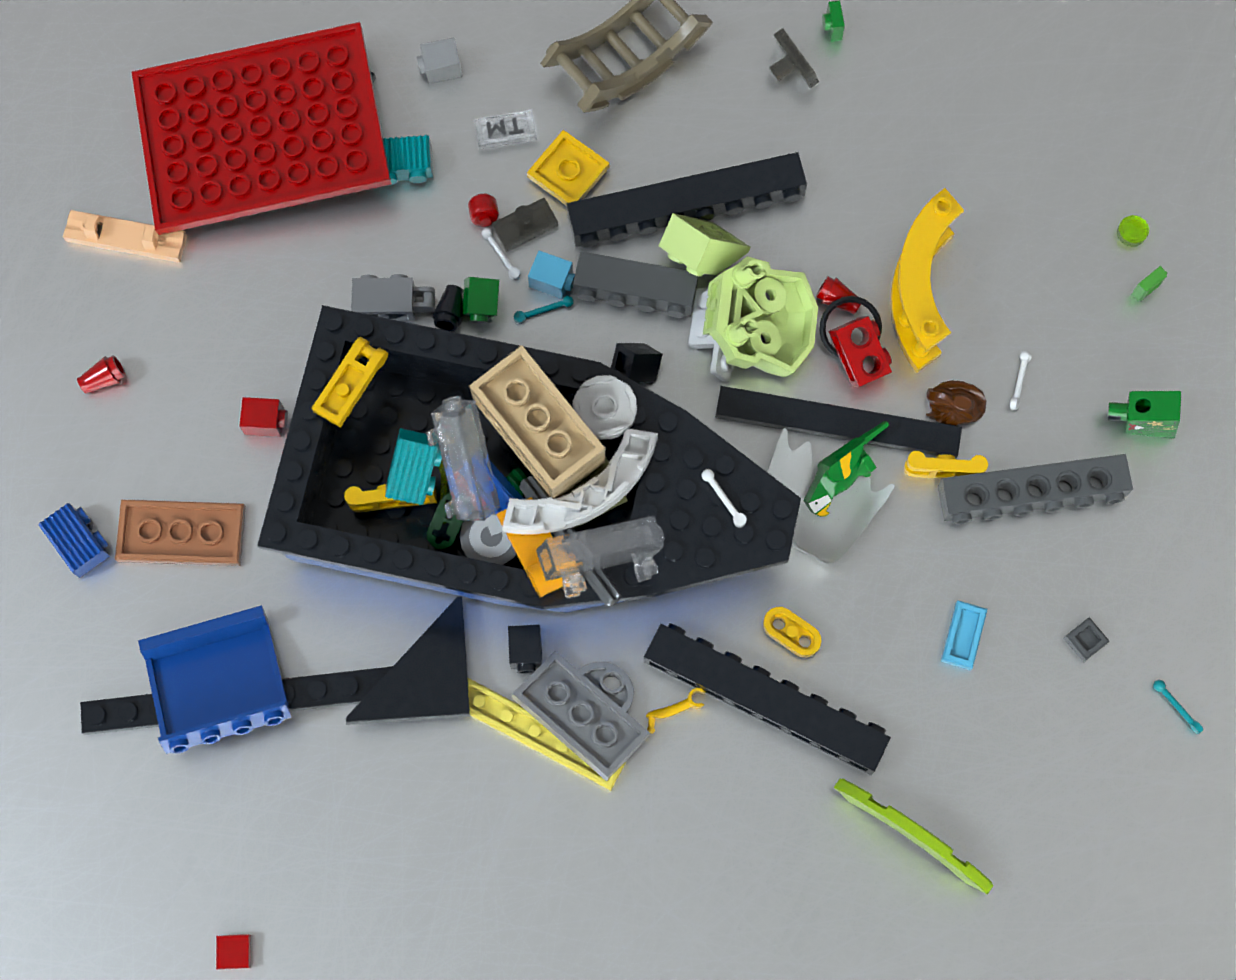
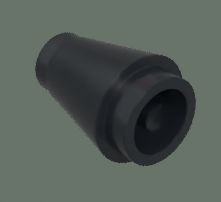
(449, 309)

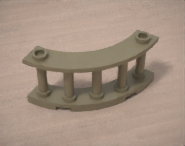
(642, 71)

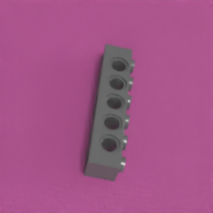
(1111, 471)

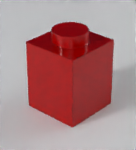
(263, 417)

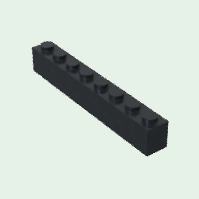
(694, 196)
(767, 699)

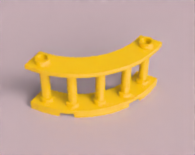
(911, 297)

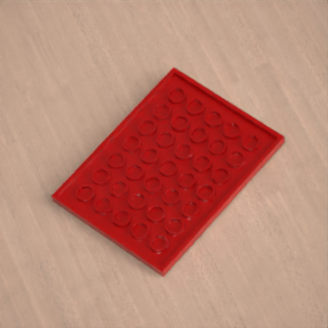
(260, 128)

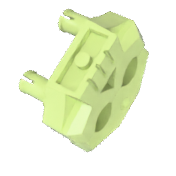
(784, 321)

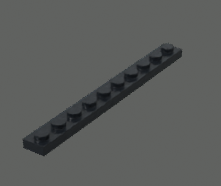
(301, 693)

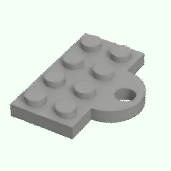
(584, 711)

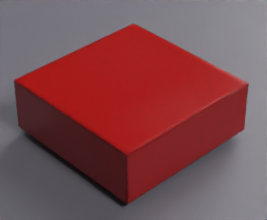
(233, 952)

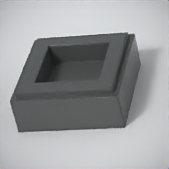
(1086, 639)

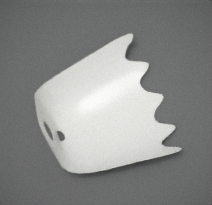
(849, 511)

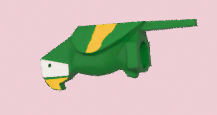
(840, 471)

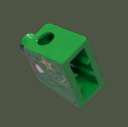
(1149, 413)

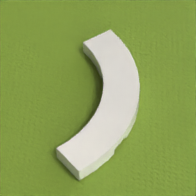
(589, 499)

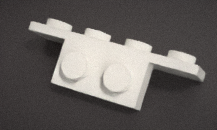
(698, 340)

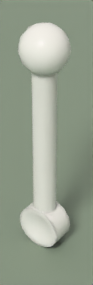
(514, 273)
(1025, 357)
(739, 519)

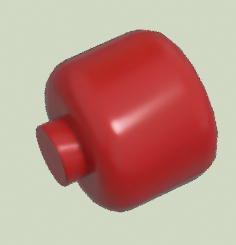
(483, 210)

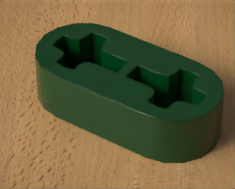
(437, 521)

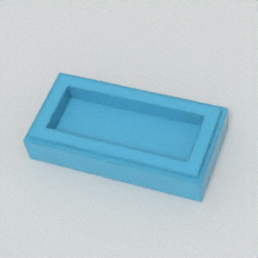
(964, 635)

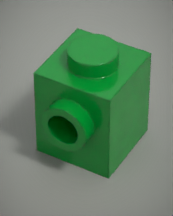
(480, 298)

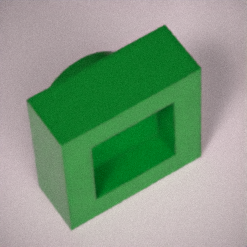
(834, 21)

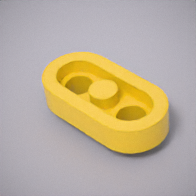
(791, 633)

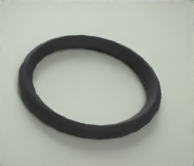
(833, 305)

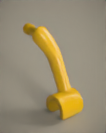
(673, 709)

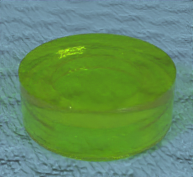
(1132, 231)

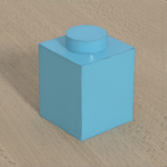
(551, 275)

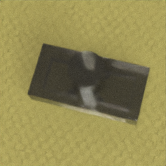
(792, 61)
(525, 224)

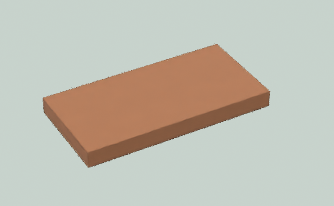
(180, 532)

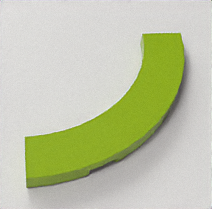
(930, 843)

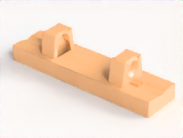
(124, 236)

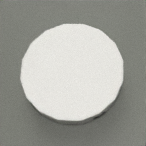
(606, 406)

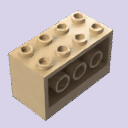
(538, 423)

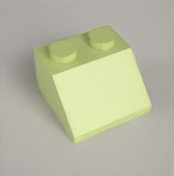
(701, 245)

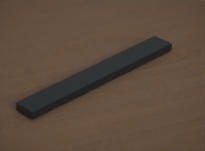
(837, 421)

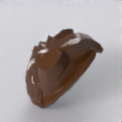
(956, 403)

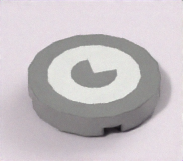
(486, 541)

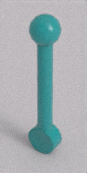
(520, 317)
(1160, 686)

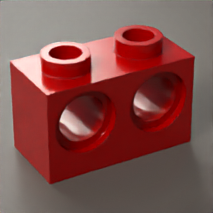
(854, 355)

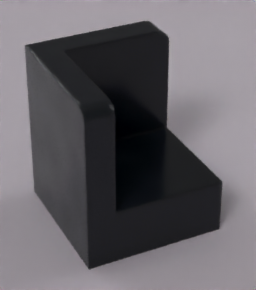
(637, 361)

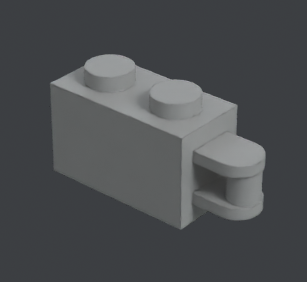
(391, 297)

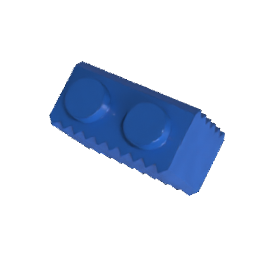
(74, 539)

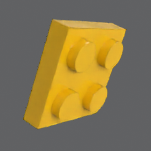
(568, 169)

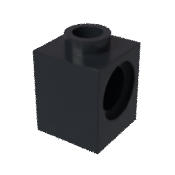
(525, 648)

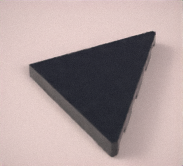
(426, 680)

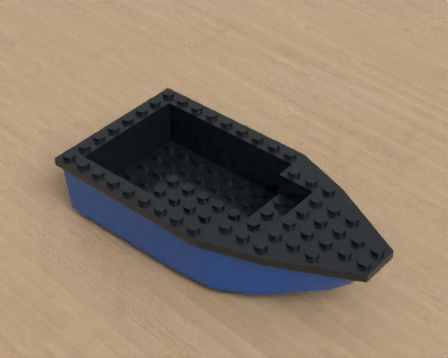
(427, 365)

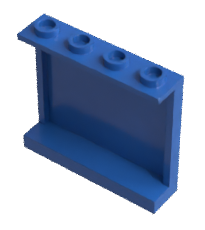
(215, 680)

